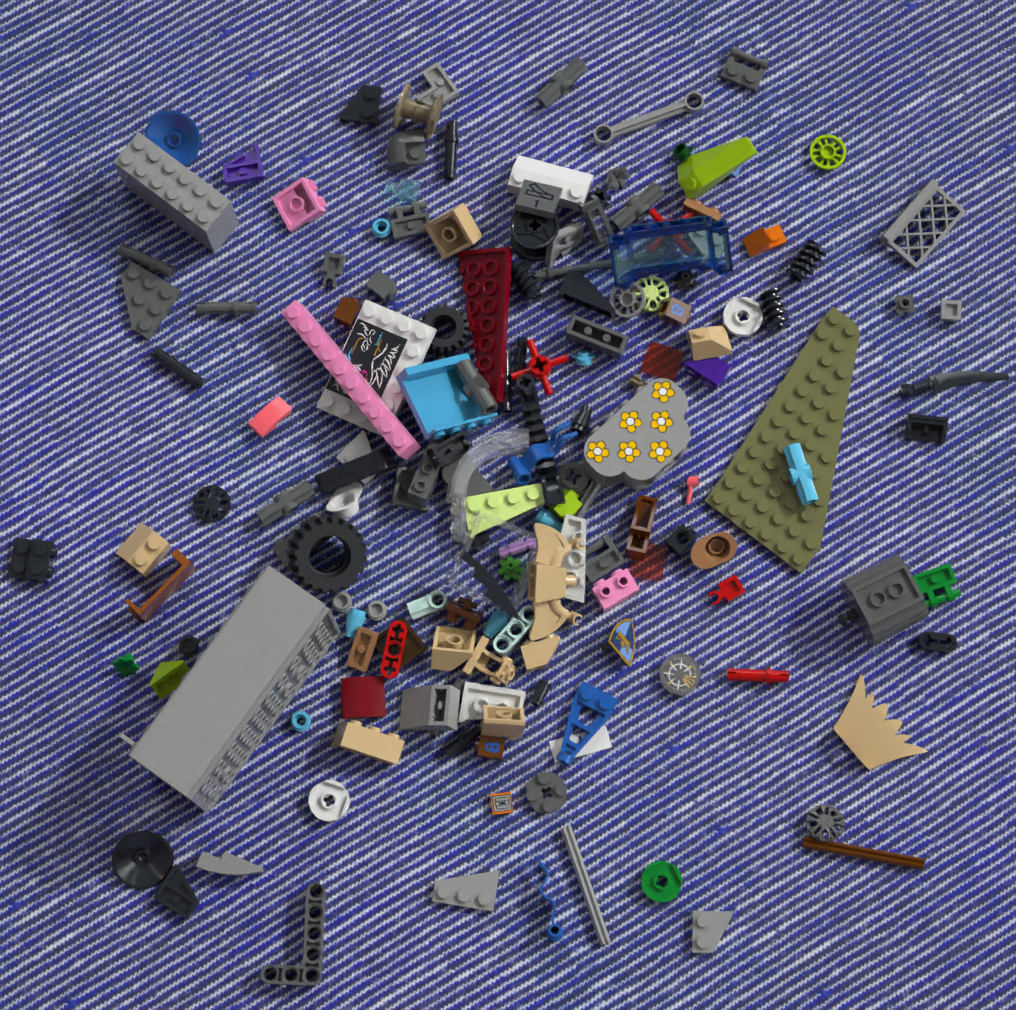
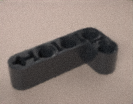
(355, 470)

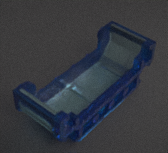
(670, 248)

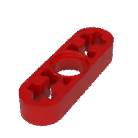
(391, 634)

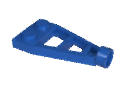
(595, 700)

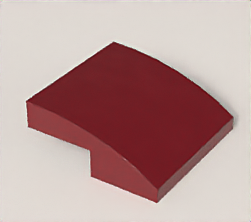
(362, 697)

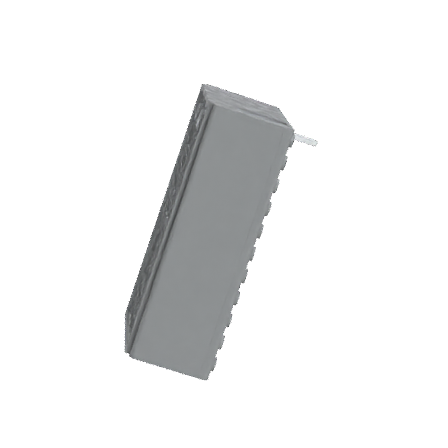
(236, 689)

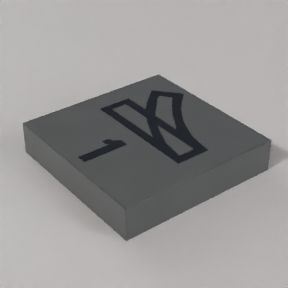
(538, 199)

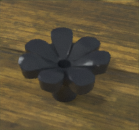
(685, 282)

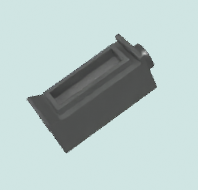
(596, 221)

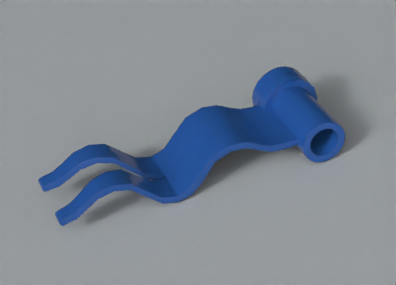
(536, 452)
(552, 937)

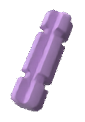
(515, 548)

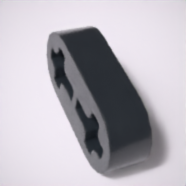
(936, 647)

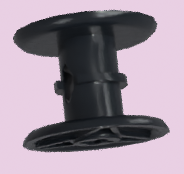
(532, 234)

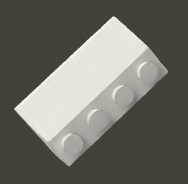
(574, 183)

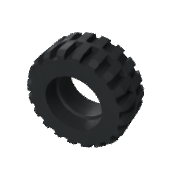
(348, 568)

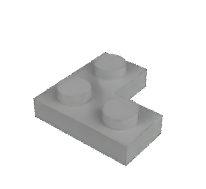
(439, 84)

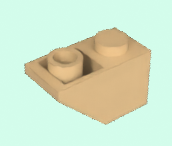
(539, 653)

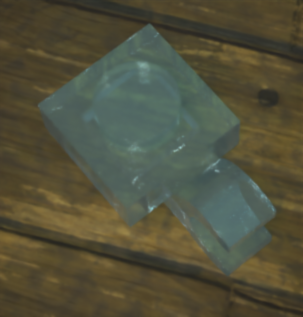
(407, 189)

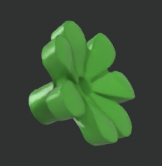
(510, 571)

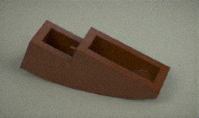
(641, 527)

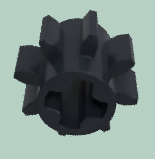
(601, 194)

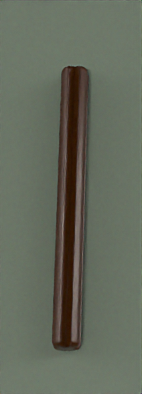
(864, 853)

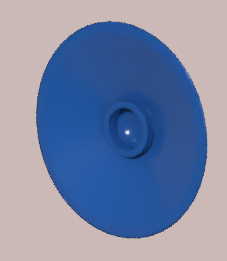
(175, 135)

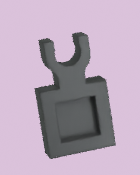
(333, 265)

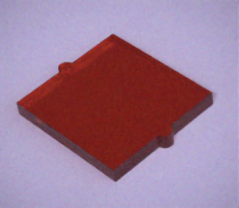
(662, 361)
(652, 566)

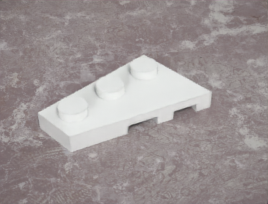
(477, 695)

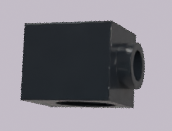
(676, 547)

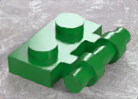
(936, 579)

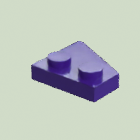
(244, 168)

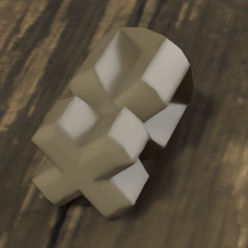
(637, 381)

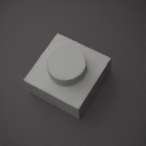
(950, 310)

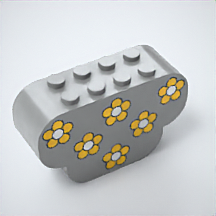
(640, 438)

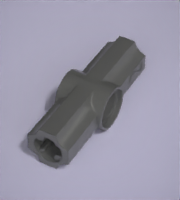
(561, 83)
(637, 207)
(476, 387)
(285, 503)

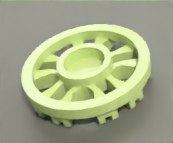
(652, 292)

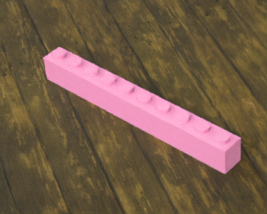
(351, 380)

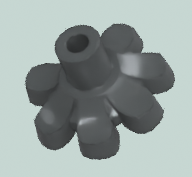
(616, 177)

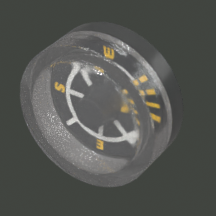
(679, 674)

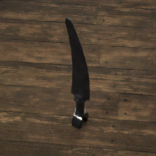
(948, 380)

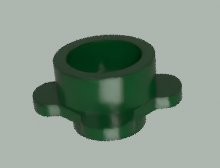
(682, 152)

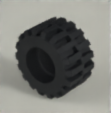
(451, 316)

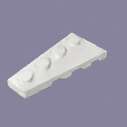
(576, 560)

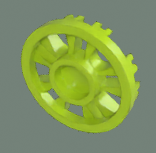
(827, 152)

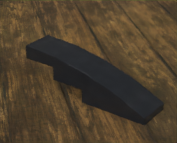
(493, 590)

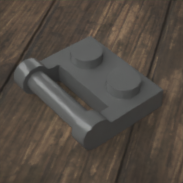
(741, 74)
(604, 562)

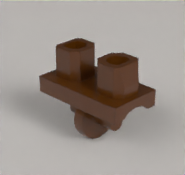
(472, 616)

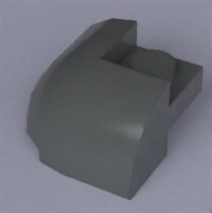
(406, 150)

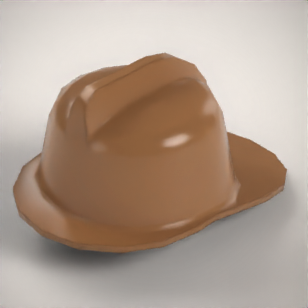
(713, 550)

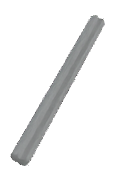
(585, 885)

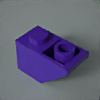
(710, 371)

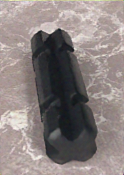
(520, 354)

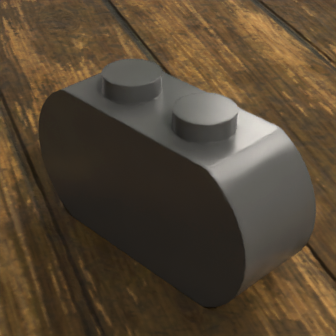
(476, 485)

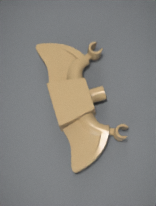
(549, 581)

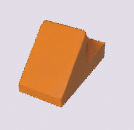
(764, 240)

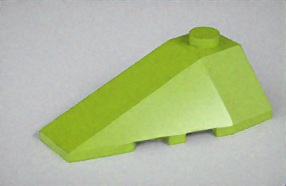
(711, 166)

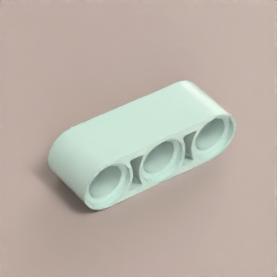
(507, 636)

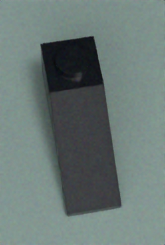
(582, 292)

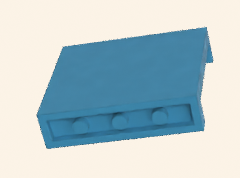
(439, 399)

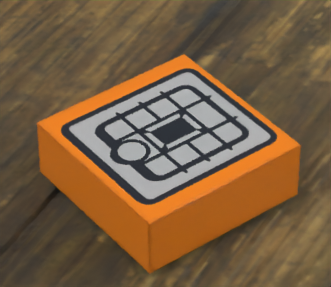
(501, 803)

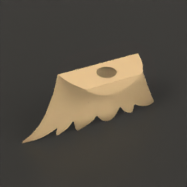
(869, 734)

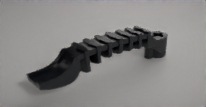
(537, 432)

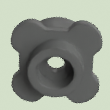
(900, 308)

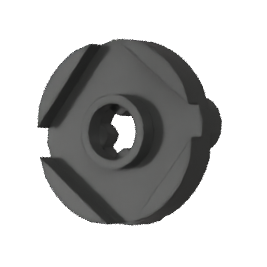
(548, 804)

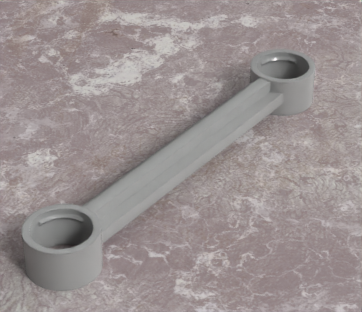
(648, 119)

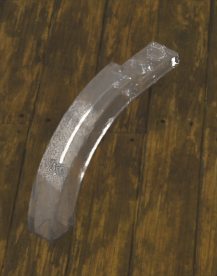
(497, 444)

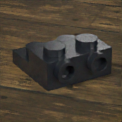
(32, 560)

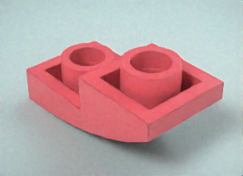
(269, 416)

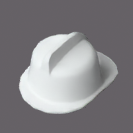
(345, 501)

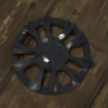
(211, 503)

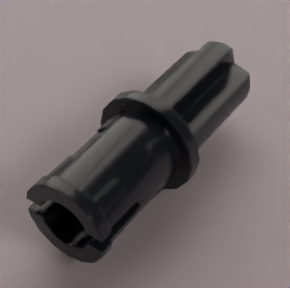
(462, 741)

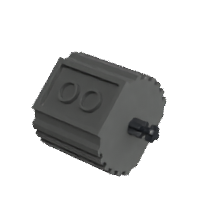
(883, 600)

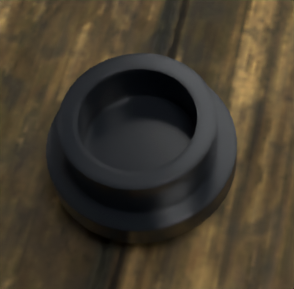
(188, 645)

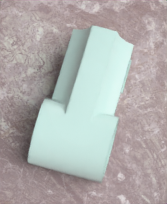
(425, 606)

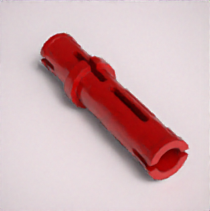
(754, 675)

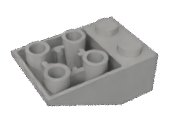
(429, 708)

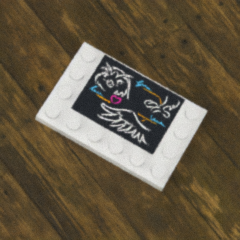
(379, 349)

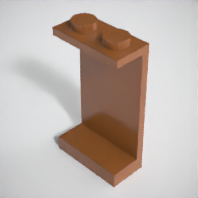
(166, 590)

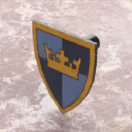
(622, 641)

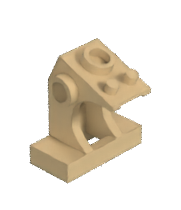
(480, 659)

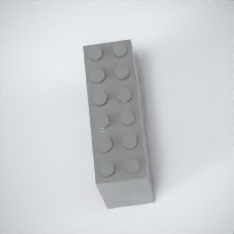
(176, 192)

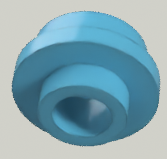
(378, 223)
(300, 714)

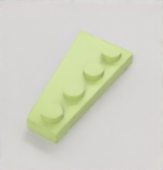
(504, 504)

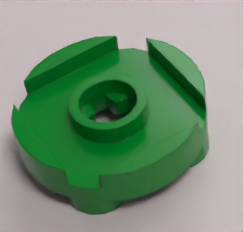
(667, 871)

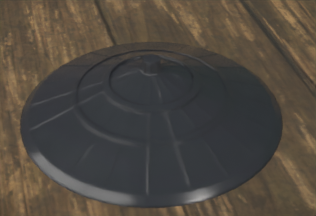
(142, 859)

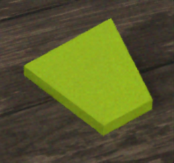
(168, 677)

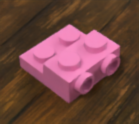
(299, 203)

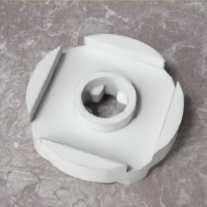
(746, 327)
(324, 790)

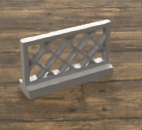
(910, 212)

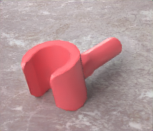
(692, 481)

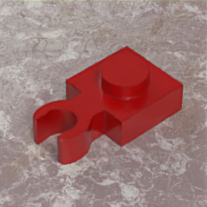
(729, 589)

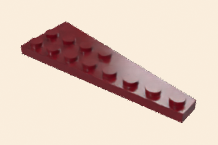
(487, 293)

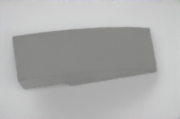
(228, 865)

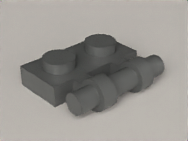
(410, 225)

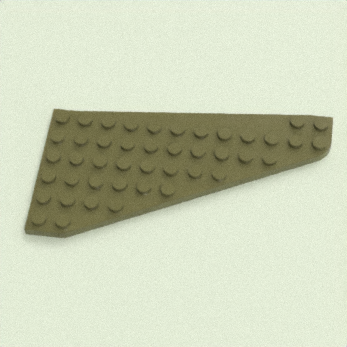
(807, 411)

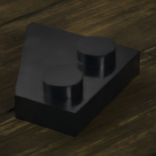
(177, 893)

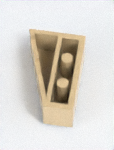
(368, 742)

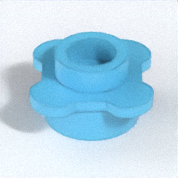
(583, 357)

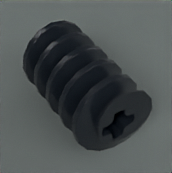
(805, 261)
(525, 283)
(773, 311)

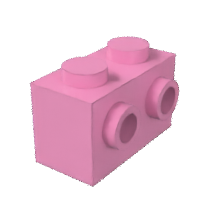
(615, 589)

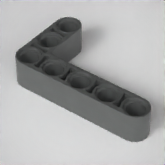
(309, 944)

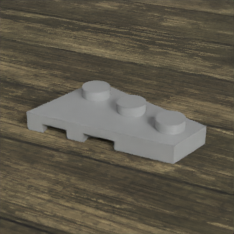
(468, 891)

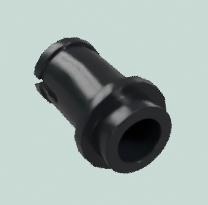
(540, 693)

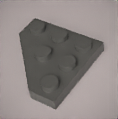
(147, 299)

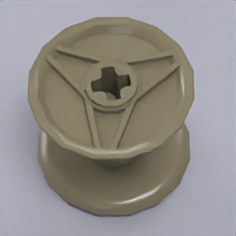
(418, 111)

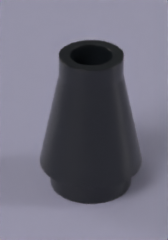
(582, 421)

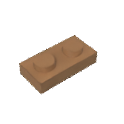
(700, 210)
(362, 649)

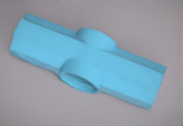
(800, 474)

